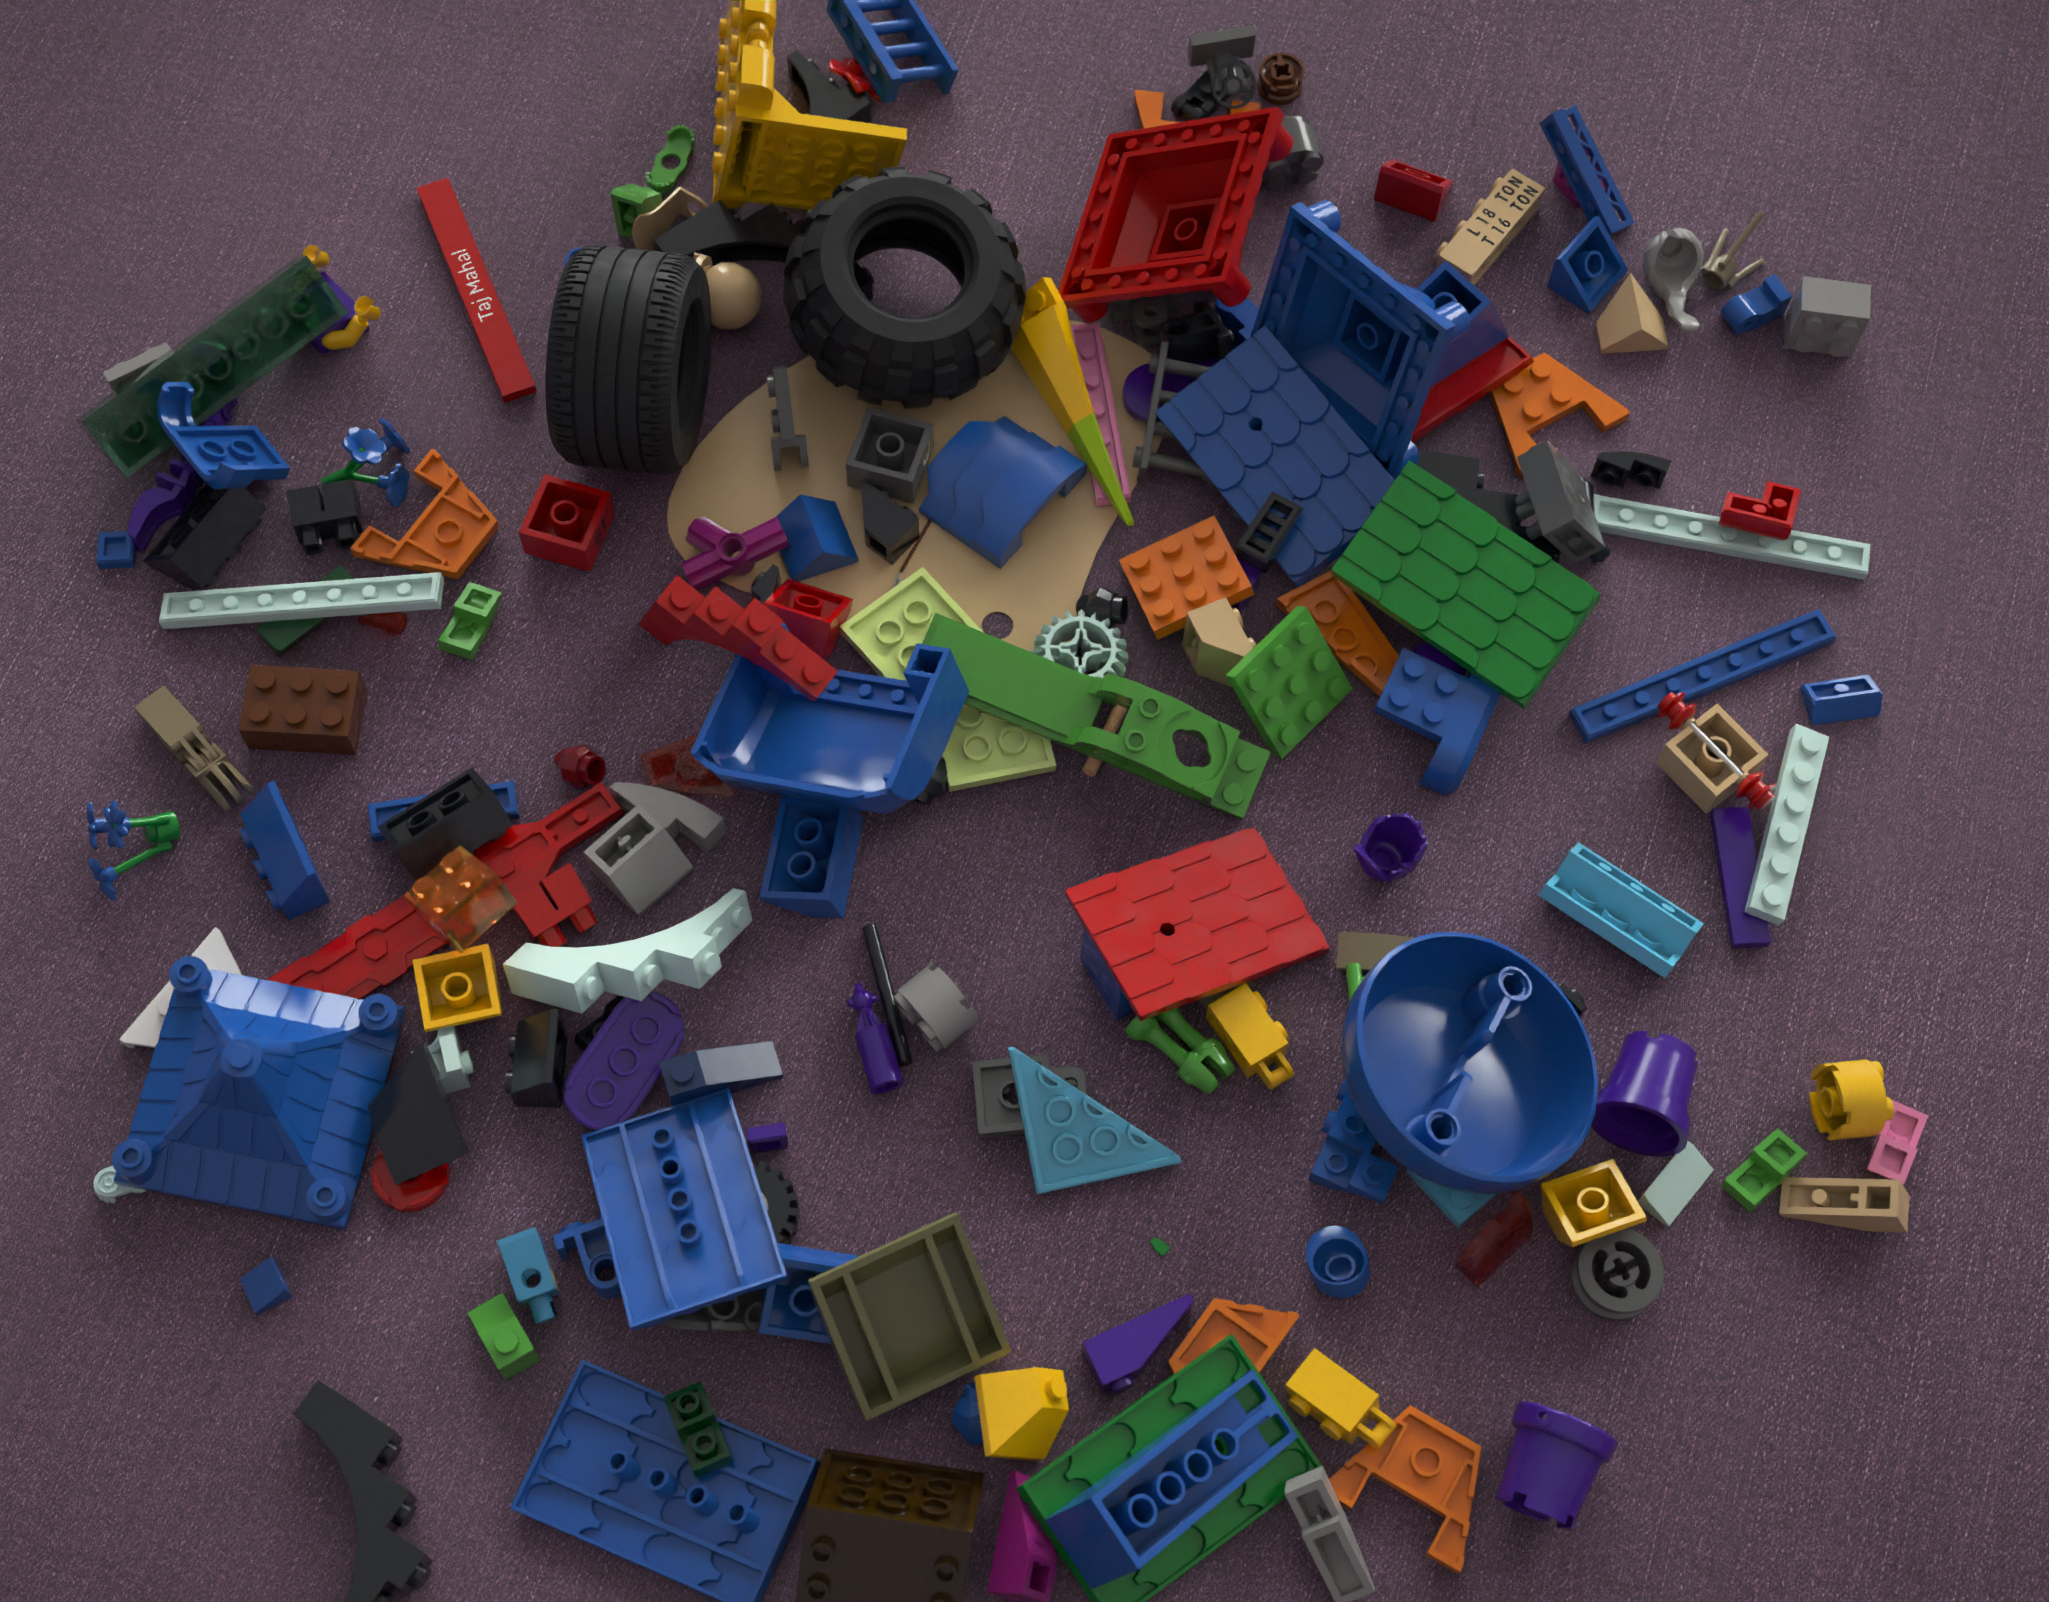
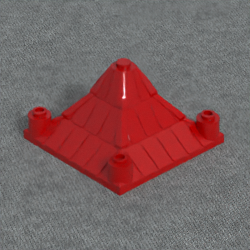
(1172, 211)

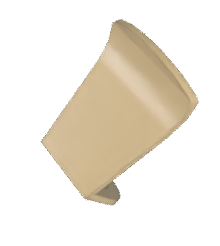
(653, 224)

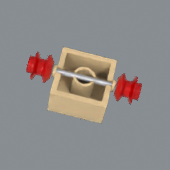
(1712, 756)

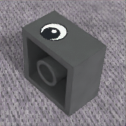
(890, 453)

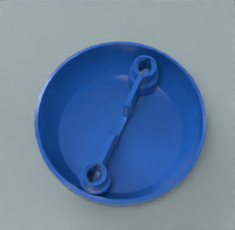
(1469, 1063)

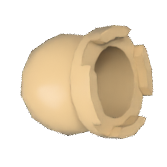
(733, 293)

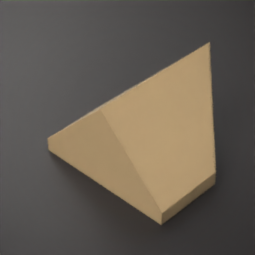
(1630, 322)

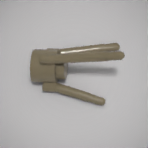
(1722, 270)

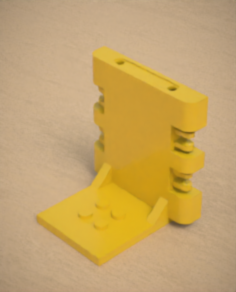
(765, 143)

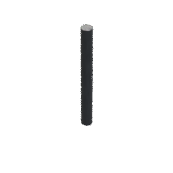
(886, 994)

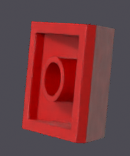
(1411, 189)

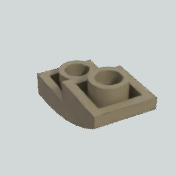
(1365, 948)

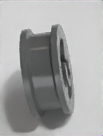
(1615, 1254)

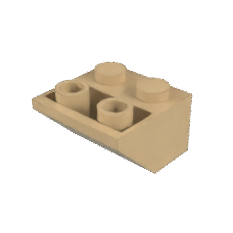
(1215, 640)

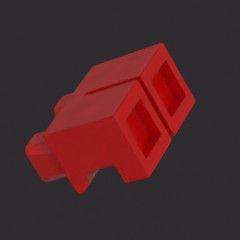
(567, 896)

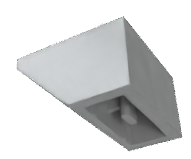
(637, 860)

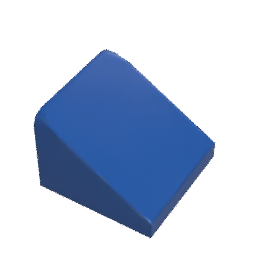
(266, 1286)

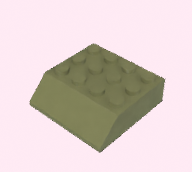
(909, 1316)

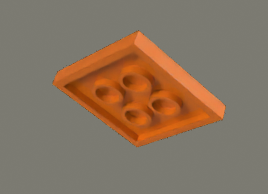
(1184, 575)

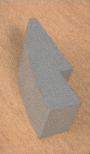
(673, 812)
(1329, 1535)

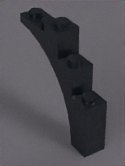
(728, 239)
(1464, 476)
(380, 1504)

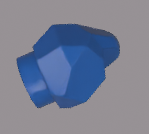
(967, 1416)

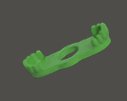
(679, 145)

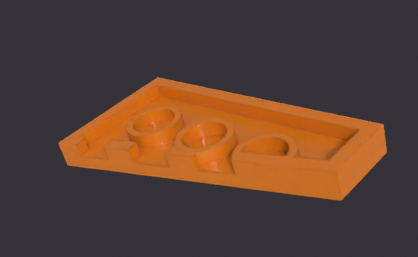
(1346, 628)

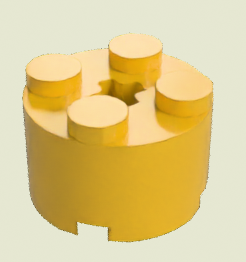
(1850, 1099)

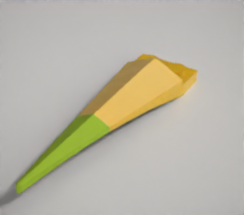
(1051, 361)

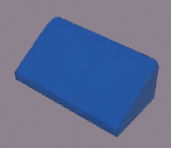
(1841, 699)

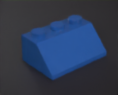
(281, 854)
(812, 858)
(789, 1305)

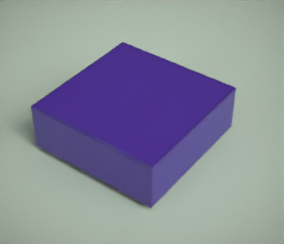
(767, 1137)

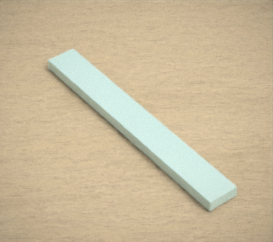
(1704, 534)
(302, 600)

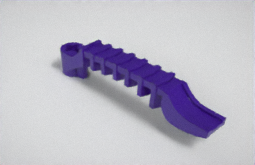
(172, 494)

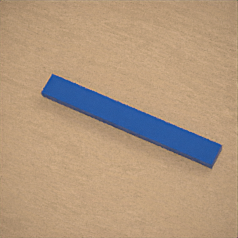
(1703, 675)

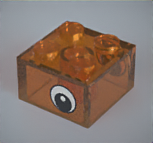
(460, 898)

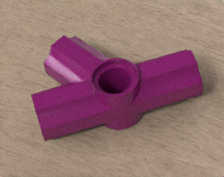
(719, 545)

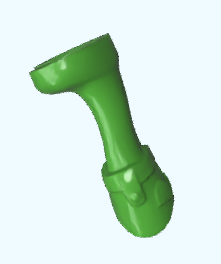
(1190, 1064)

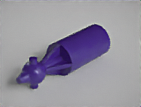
(875, 1045)

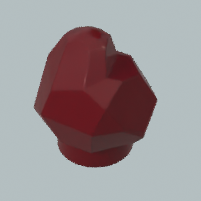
(580, 766)

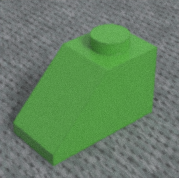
(630, 202)
(503, 1336)

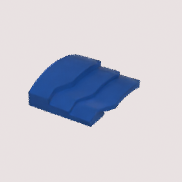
(994, 484)

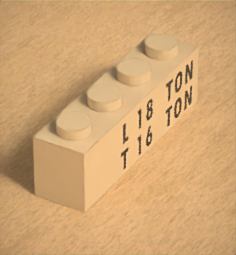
(1491, 225)

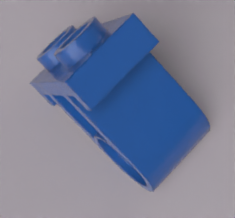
(594, 1253)

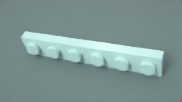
(1787, 825)

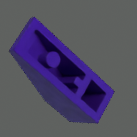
(1127, 1349)

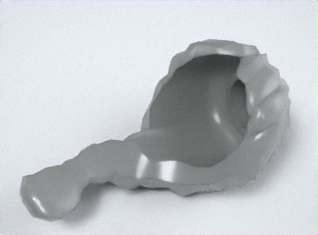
(1671, 269)

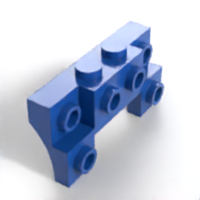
(1346, 1155)

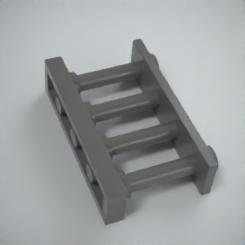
(1142, 455)

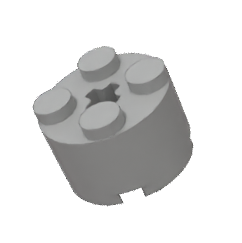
(937, 1007)

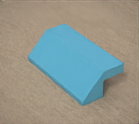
(1621, 909)

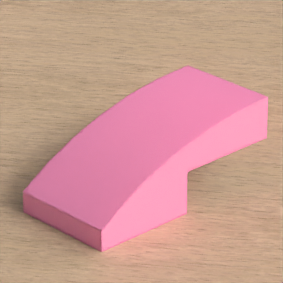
(1896, 1144)

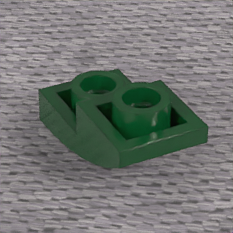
(698, 1429)

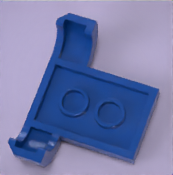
(219, 454)
(1442, 708)

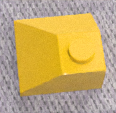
(1021, 1411)

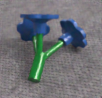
(366, 448)

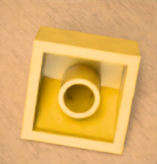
(457, 987)
(1590, 1204)

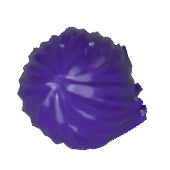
(1391, 847)

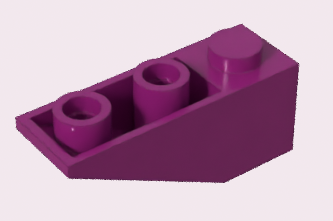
(1023, 1553)

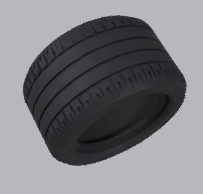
(628, 359)

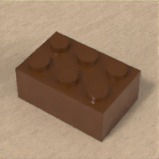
(303, 710)

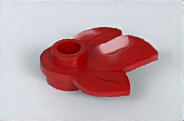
(853, 74)

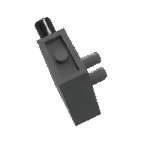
(1560, 504)

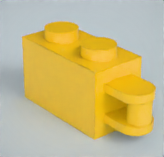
(1251, 1035)
(1337, 1401)

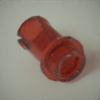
(392, 622)

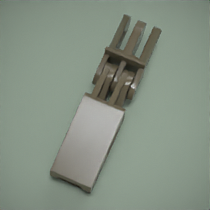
(185, 737)

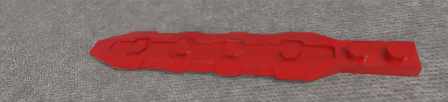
(384, 944)

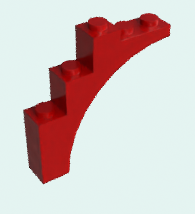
(749, 632)

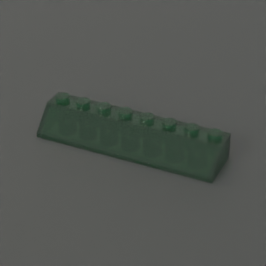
(216, 361)

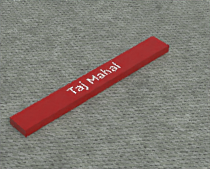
(476, 290)

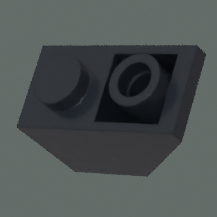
(886, 524)

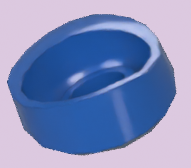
(1337, 1262)

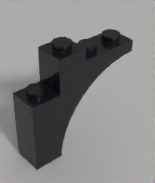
(824, 95)

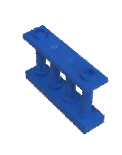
(877, 59)

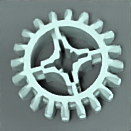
(1107, 653)

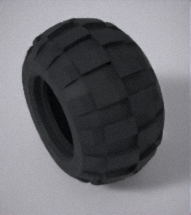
(889, 353)

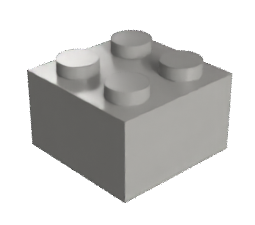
(1827, 316)

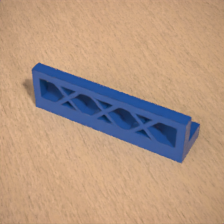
(1581, 171)

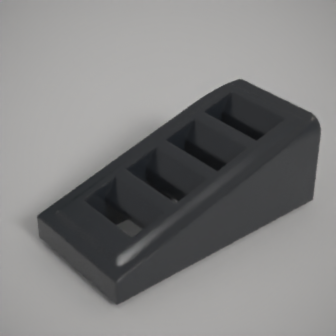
(1256, 558)

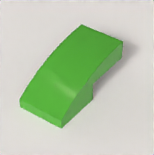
(471, 620)
(1764, 1170)

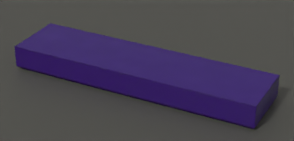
(1736, 868)

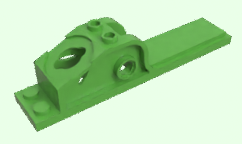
(1065, 704)

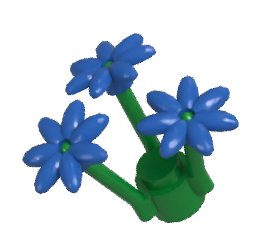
(156, 828)

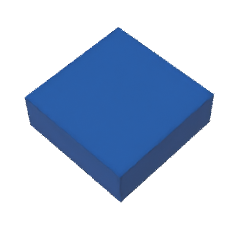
(115, 550)

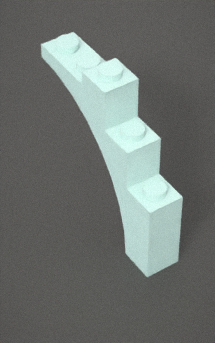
(630, 968)

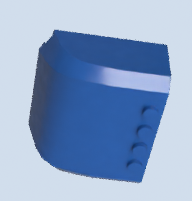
(855, 747)

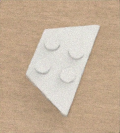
(148, 1025)

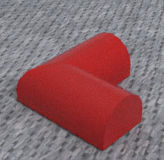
(1765, 517)

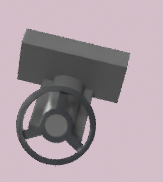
(1221, 55)

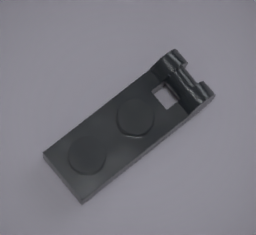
(1199, 95)

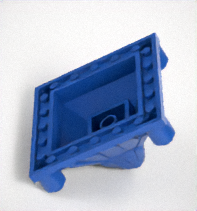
(1356, 331)
(260, 1095)

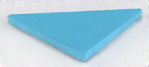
(1073, 1135)

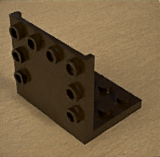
(887, 1531)

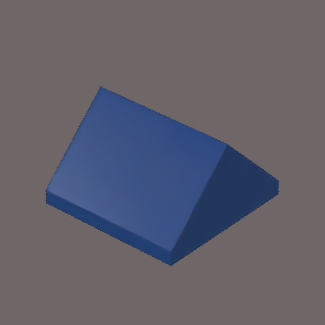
(1587, 267)
(815, 538)

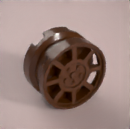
(1281, 77)

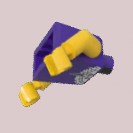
(349, 328)

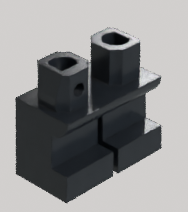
(325, 517)

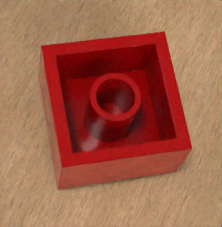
(567, 522)

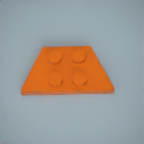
(1255, 1329)

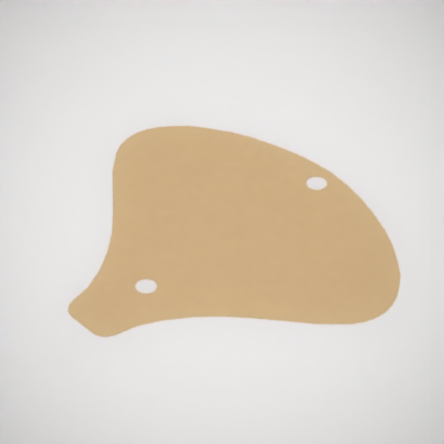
(737, 488)

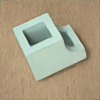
(451, 1060)

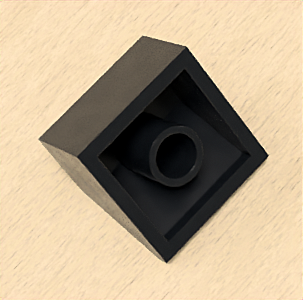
(538, 1061)

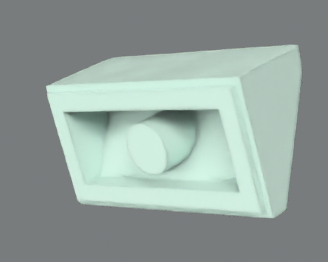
(1676, 1185)

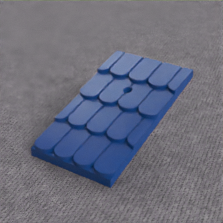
(1267, 428)
(689, 1233)
(625, 1486)

